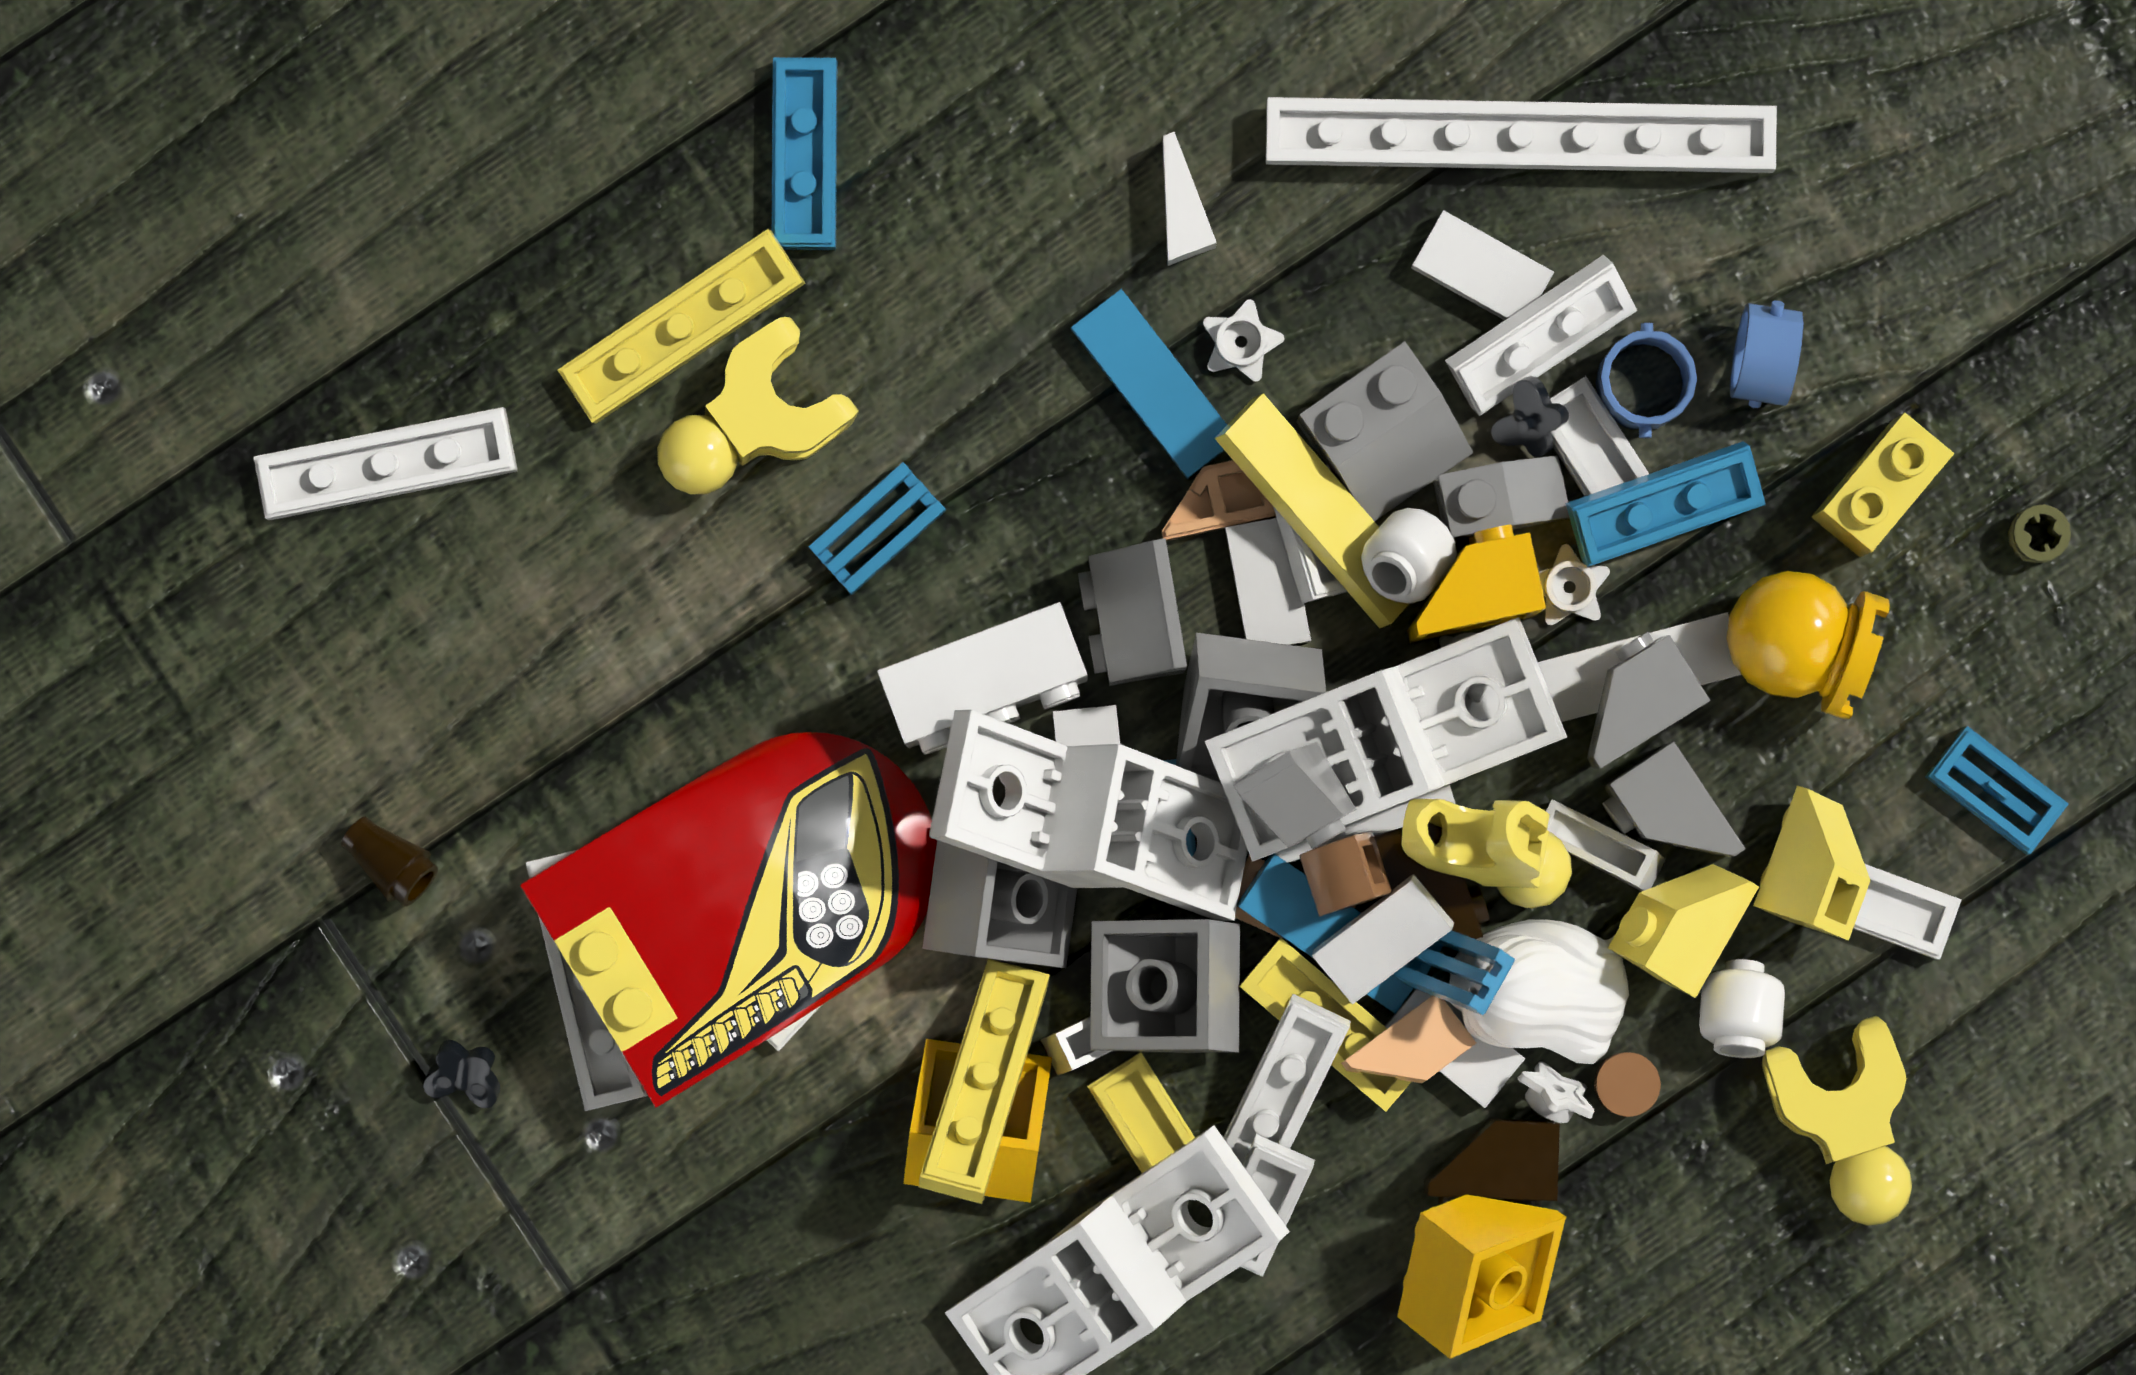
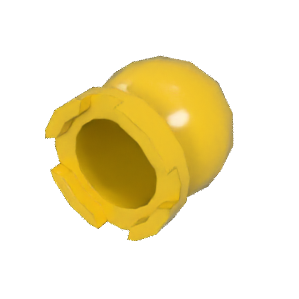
(1801, 638)

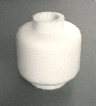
(1408, 555)
(1742, 1009)

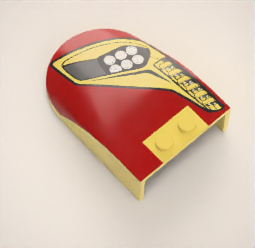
(741, 902)

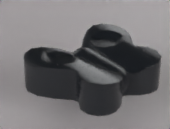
(1532, 419)
(463, 1071)

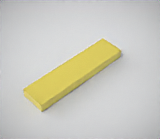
(681, 326)
(1307, 498)
(984, 1081)

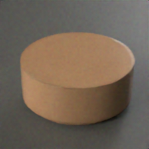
(1627, 1084)

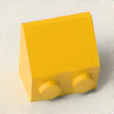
(1484, 587)
(1018, 1151)
(1479, 1271)

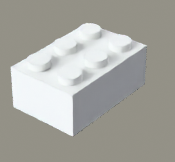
(986, 674)

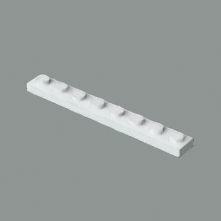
(1521, 135)

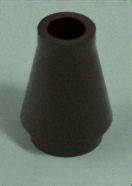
(391, 862)

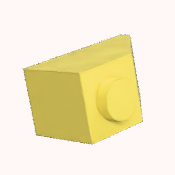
(1683, 926)

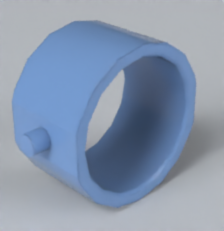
(1766, 354)
(1681, 357)

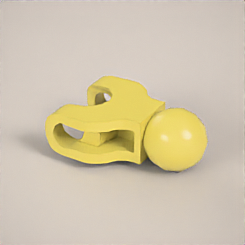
(749, 418)
(1493, 848)
(1850, 1124)

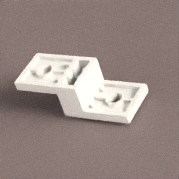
(1401, 728)
(1089, 816)
(1121, 1266)

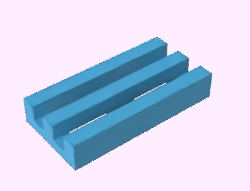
(917, 492)
(1953, 758)
(1417, 976)

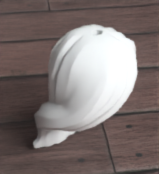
(1557, 996)

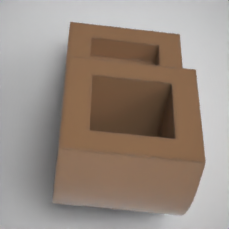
(1345, 873)

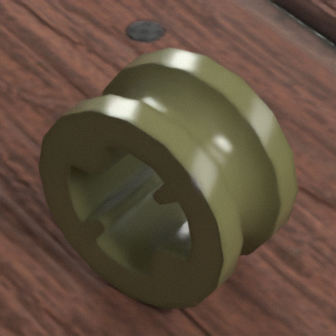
(2057, 528)

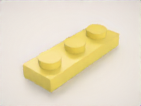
(1287, 973)

